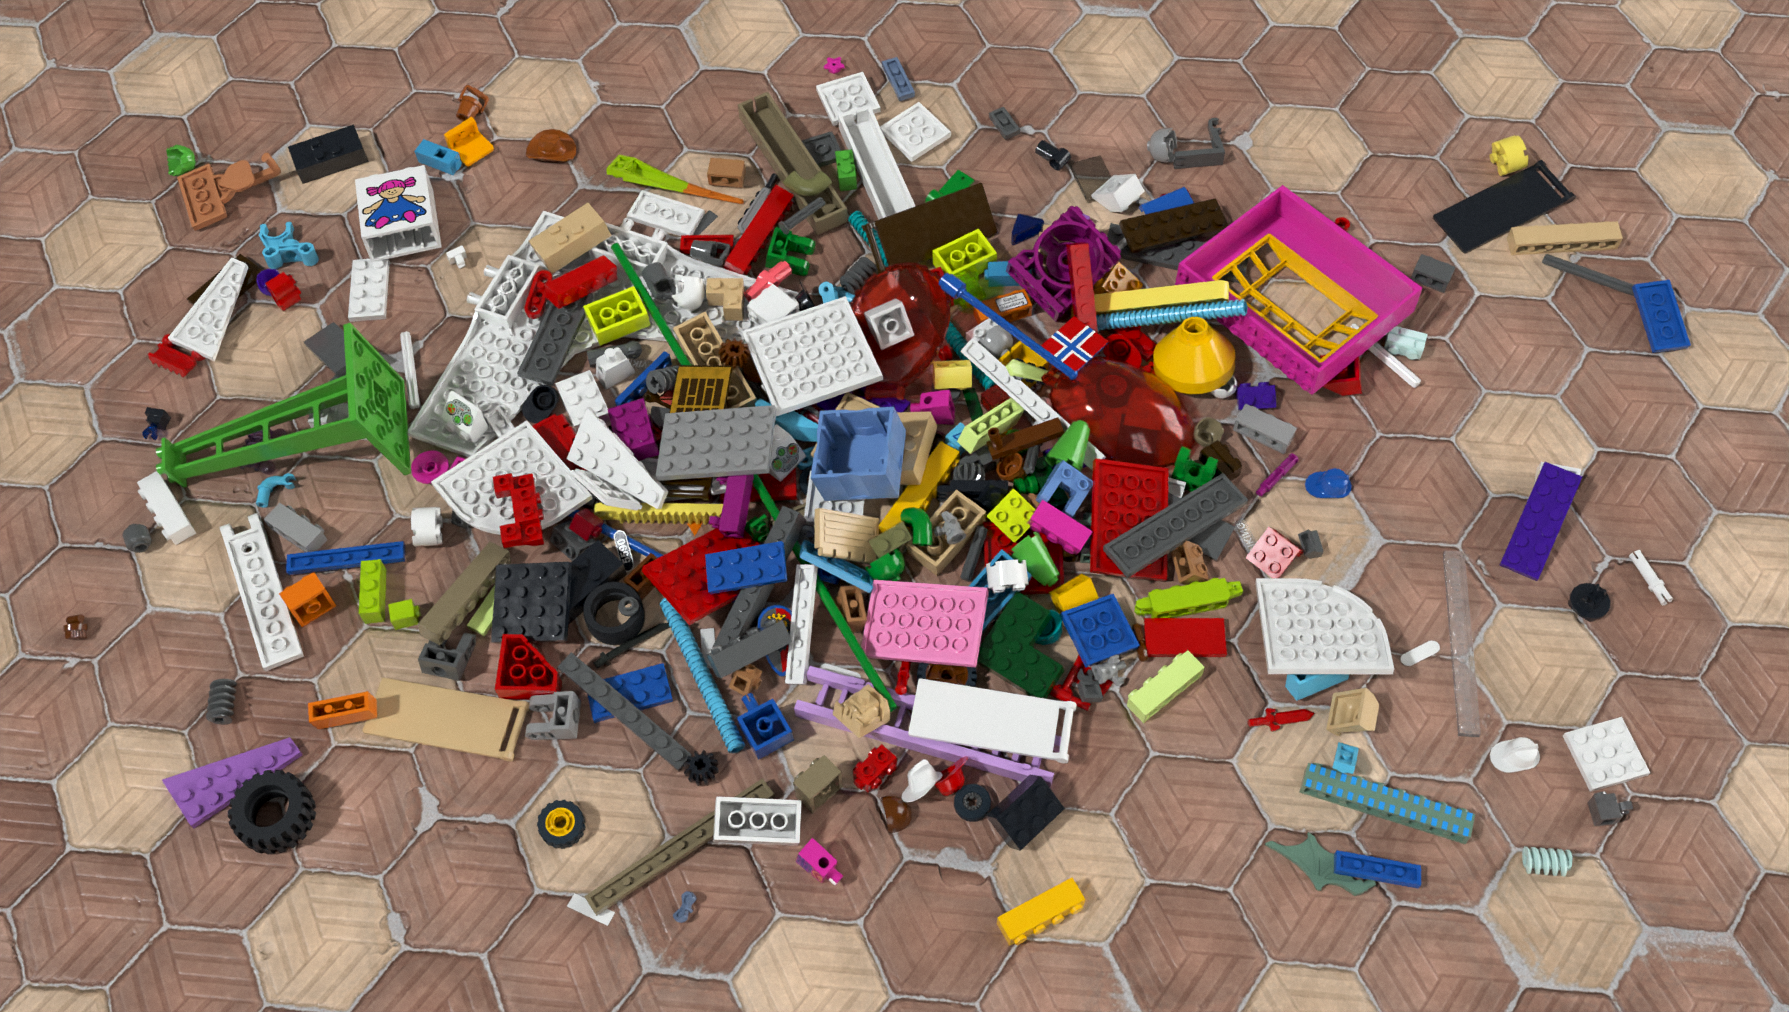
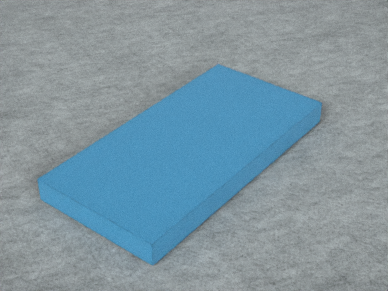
(837, 567)

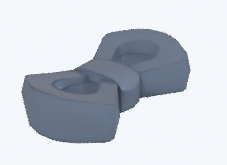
(681, 914)

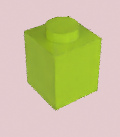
(404, 614)

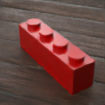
(581, 281)

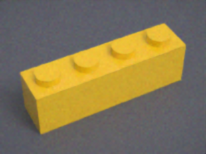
(1041, 911)

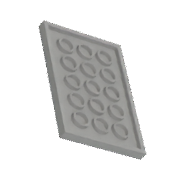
(716, 443)

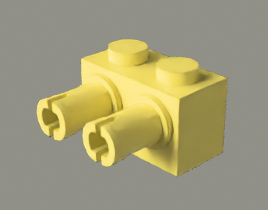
(952, 374)

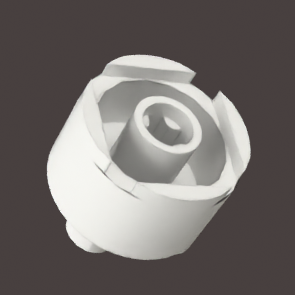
(427, 526)
(1007, 575)

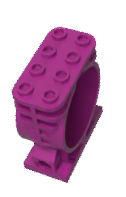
(1069, 227)

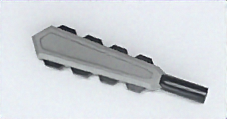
(755, 204)

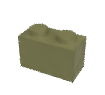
(890, 539)

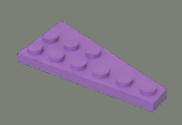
(210, 787)

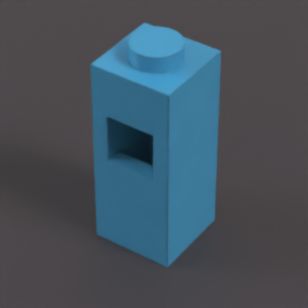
(438, 157)
(997, 275)

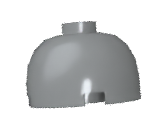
(1162, 145)
(997, 341)

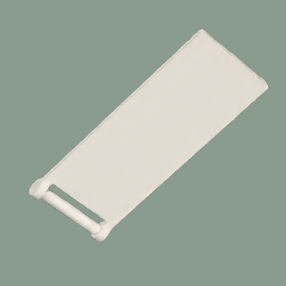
(990, 719)

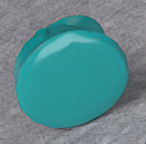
(1052, 631)

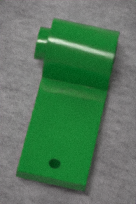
(952, 185)

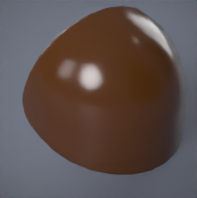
(897, 813)

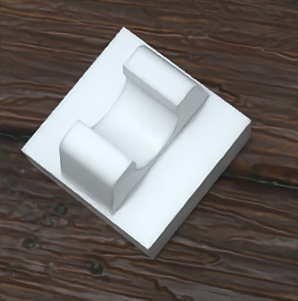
(457, 256)

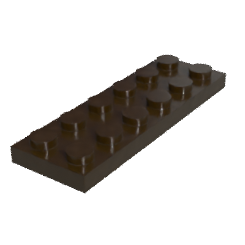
(1173, 225)

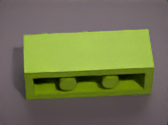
(372, 591)

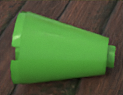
(1071, 446)
(1037, 559)

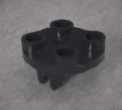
(1596, 605)

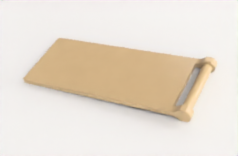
(446, 718)

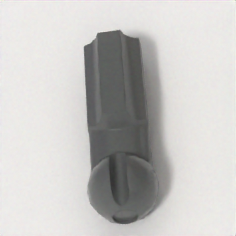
(630, 350)

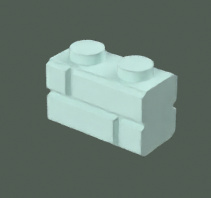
(1405, 342)

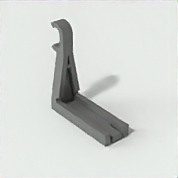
(1203, 157)

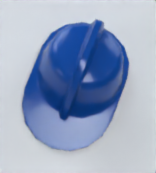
(1328, 484)

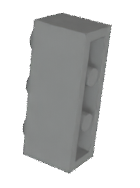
(1264, 428)
(295, 528)

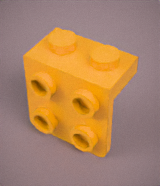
(468, 142)
(1117, 280)

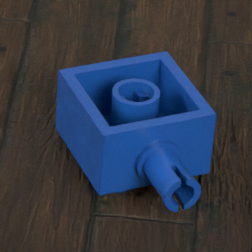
(760, 717)

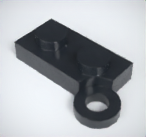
(991, 495)

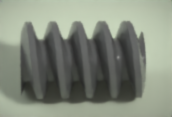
(857, 275)
(662, 379)
(221, 701)

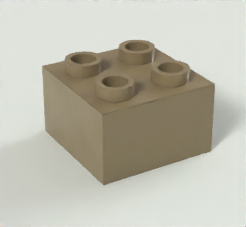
(817, 783)

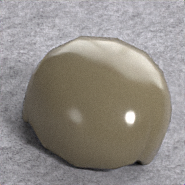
(1208, 431)

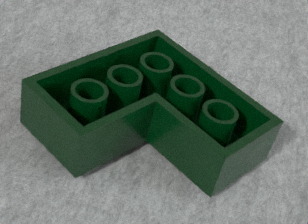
(1010, 649)

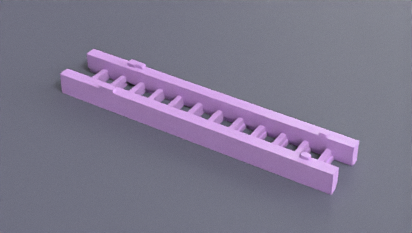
(899, 737)

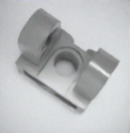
(565, 716)

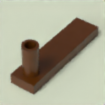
(1023, 438)

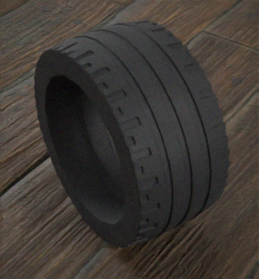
(600, 596)

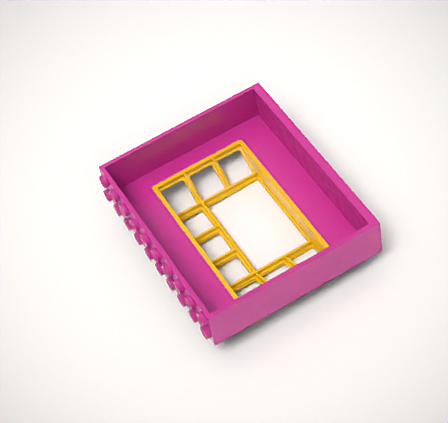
(1326, 260)

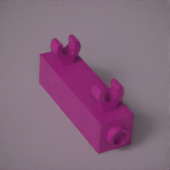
(735, 505)

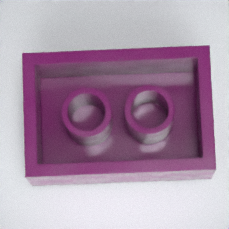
(634, 428)

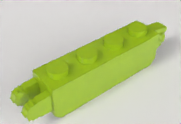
(1188, 599)

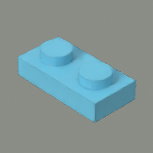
(1345, 758)

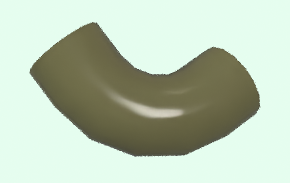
(807, 187)

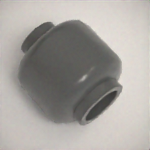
(137, 538)

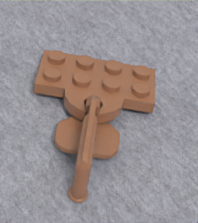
(207, 193)

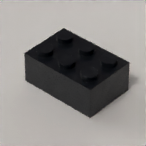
(1025, 812)

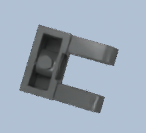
(444, 662)

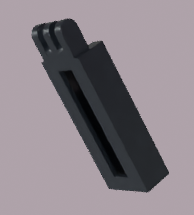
(969, 488)

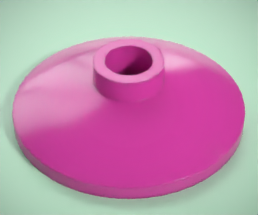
(425, 462)

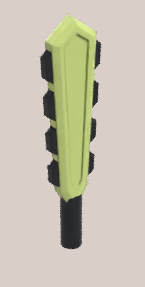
(1020, 370)

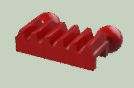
(173, 359)

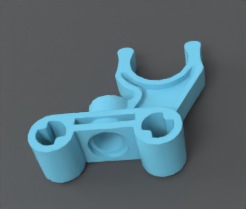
(285, 248)

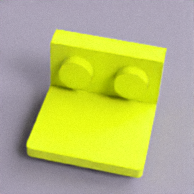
(1012, 515)

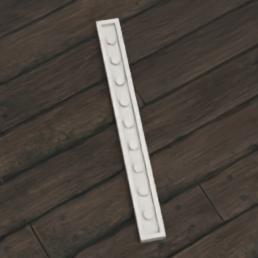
(1020, 392)

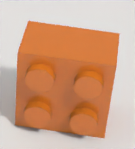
(307, 599)

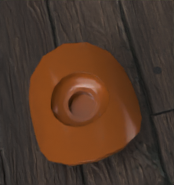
(551, 146)

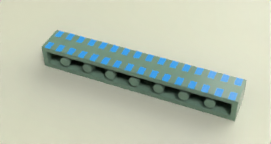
(1387, 803)

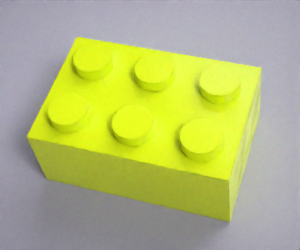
(965, 253)
(617, 315)

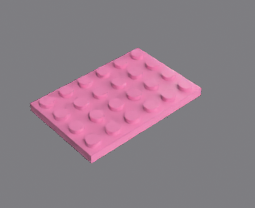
(925, 623)

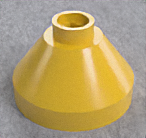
(1194, 358)

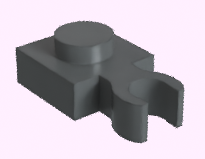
(1088, 689)

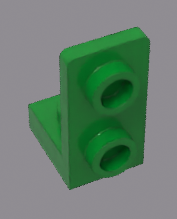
(758, 528)

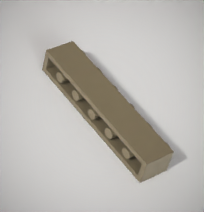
(463, 594)

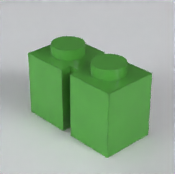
(846, 170)

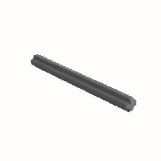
(1588, 274)

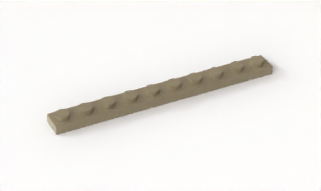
(664, 856)

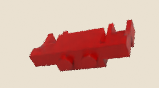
(527, 515)

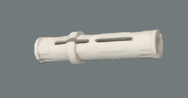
(1655, 584)

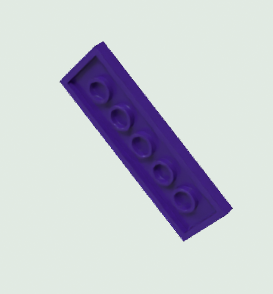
(1540, 521)

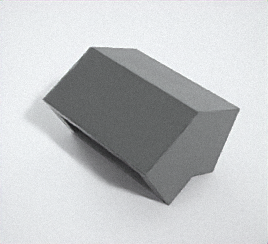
(1311, 544)

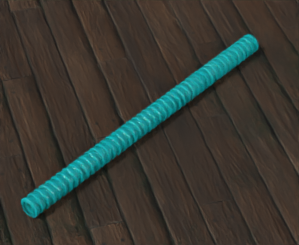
(953, 336)

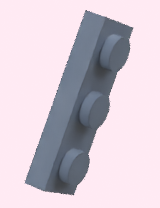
(898, 79)

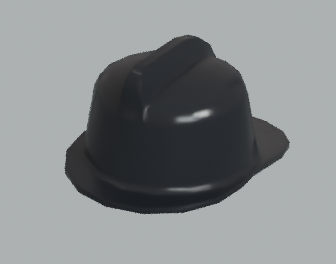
(804, 299)

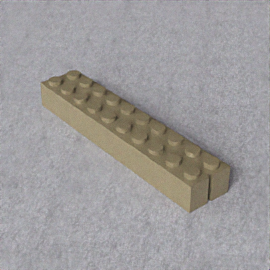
(787, 153)

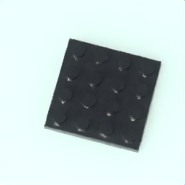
(532, 601)

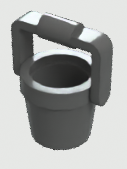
(707, 251)

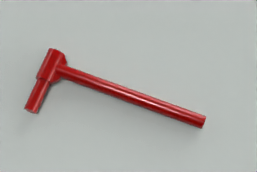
(1064, 692)

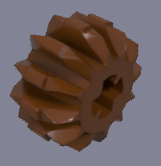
(734, 353)

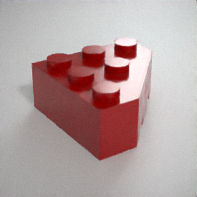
(524, 670)

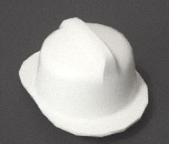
(1515, 755)
(920, 781)

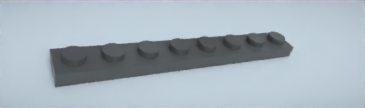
(624, 711)

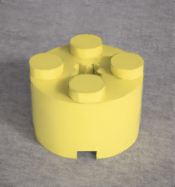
(1509, 155)

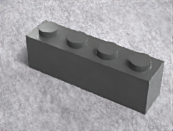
(748, 648)

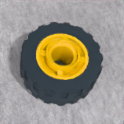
(566, 835)

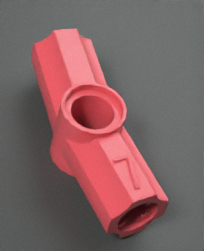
(767, 278)

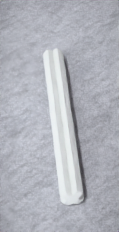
(1393, 363)
(409, 367)

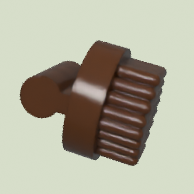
(75, 627)

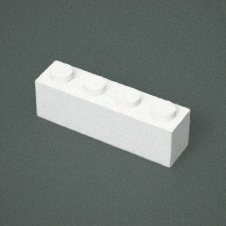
(166, 508)

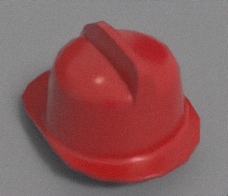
(1122, 349)
(952, 778)

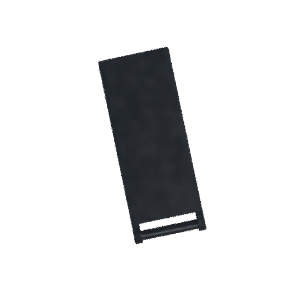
(1502, 207)

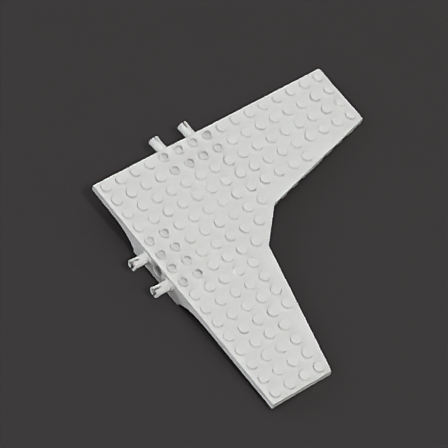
(501, 332)

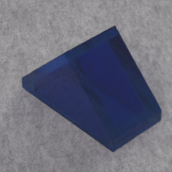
(1025, 228)

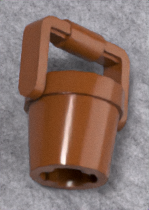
(470, 106)

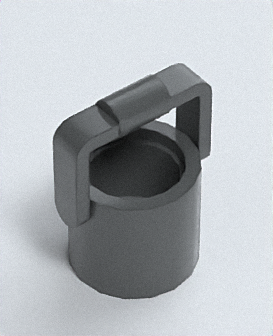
(658, 281)

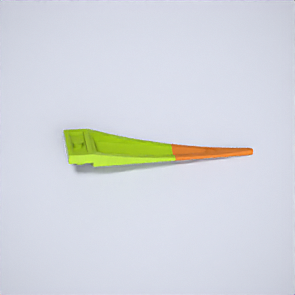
(641, 173)

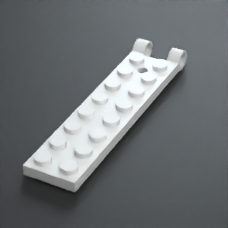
(260, 590)

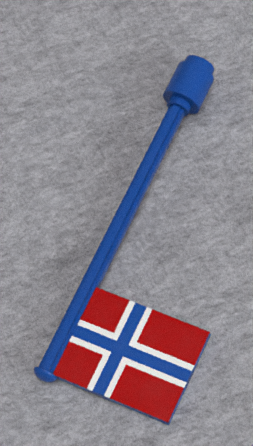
(1066, 349)

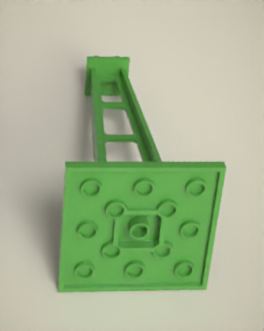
(374, 408)

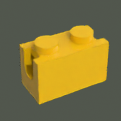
(1074, 593)

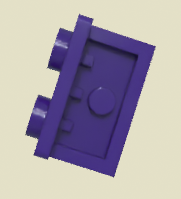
(1258, 396)

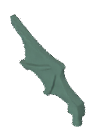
(1319, 865)

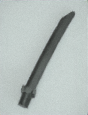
(606, 658)

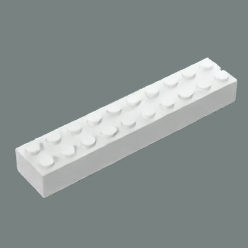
(875, 163)

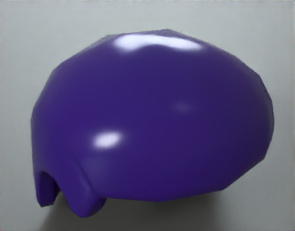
(263, 277)

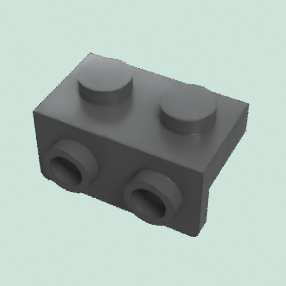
(568, 541)

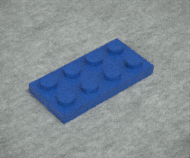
(1661, 316)
(746, 567)
(642, 688)

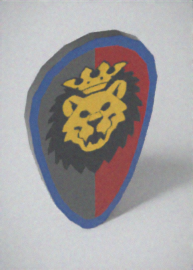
(778, 658)

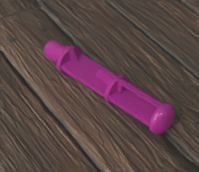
(1277, 474)

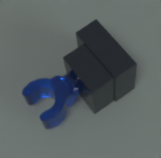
(157, 420)

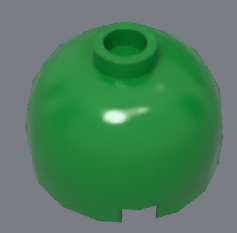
(887, 567)

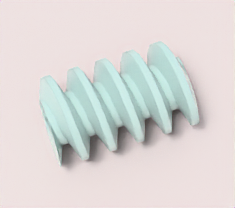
(1546, 860)

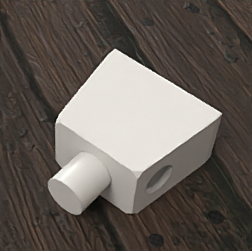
(613, 367)

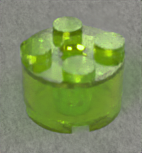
(971, 280)

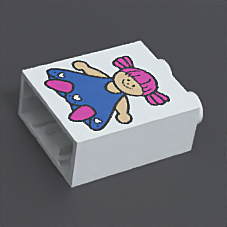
(397, 213)

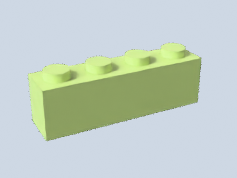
(1002, 417)
(1165, 686)

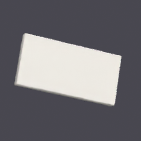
(665, 214)

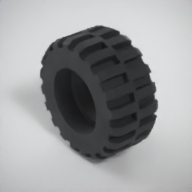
(259, 791)

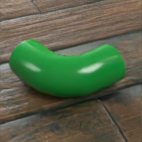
(921, 525)

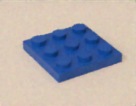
(1099, 630)

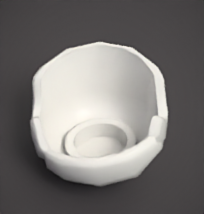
(1227, 389)

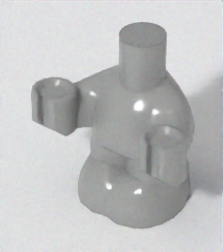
(951, 528)
(1109, 670)

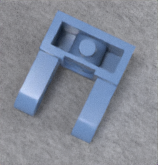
(1069, 480)

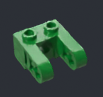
(782, 243)
(1185, 467)

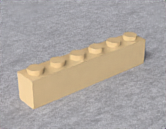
(1564, 238)

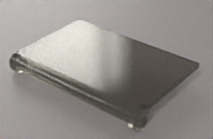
(1089, 175)

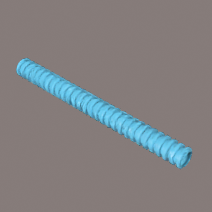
(1171, 314)
(703, 678)

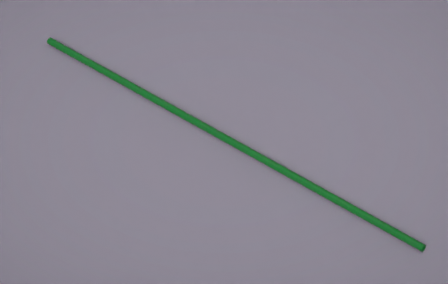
(761, 489)

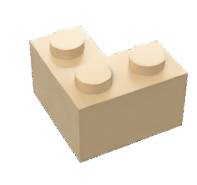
(729, 294)

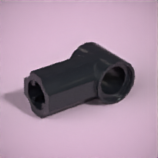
(1057, 157)

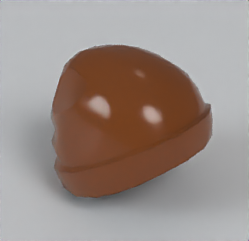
(1011, 467)

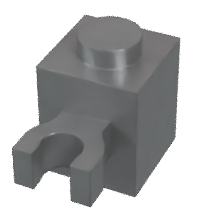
(1606, 809)

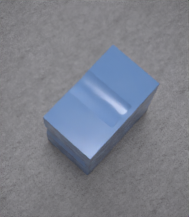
(859, 454)

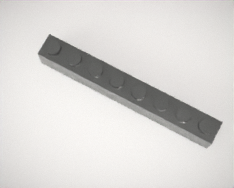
(752, 600)

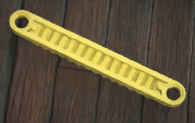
(669, 512)

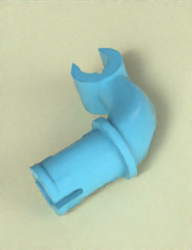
(267, 485)

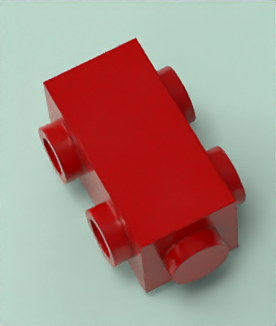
(870, 772)

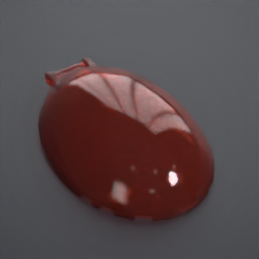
(929, 317)
(1127, 410)

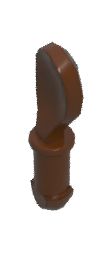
(1141, 651)

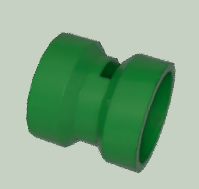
(1026, 485)

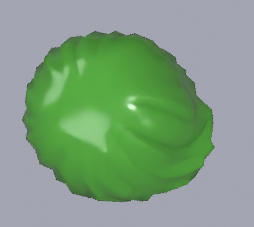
(180, 160)

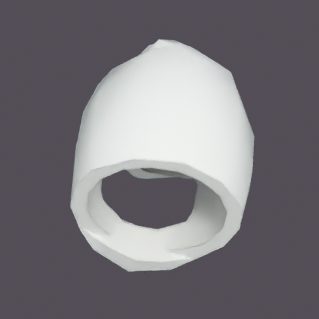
(689, 292)

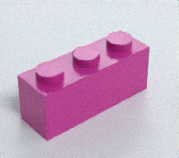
(1059, 527)

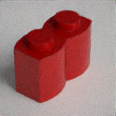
(284, 291)

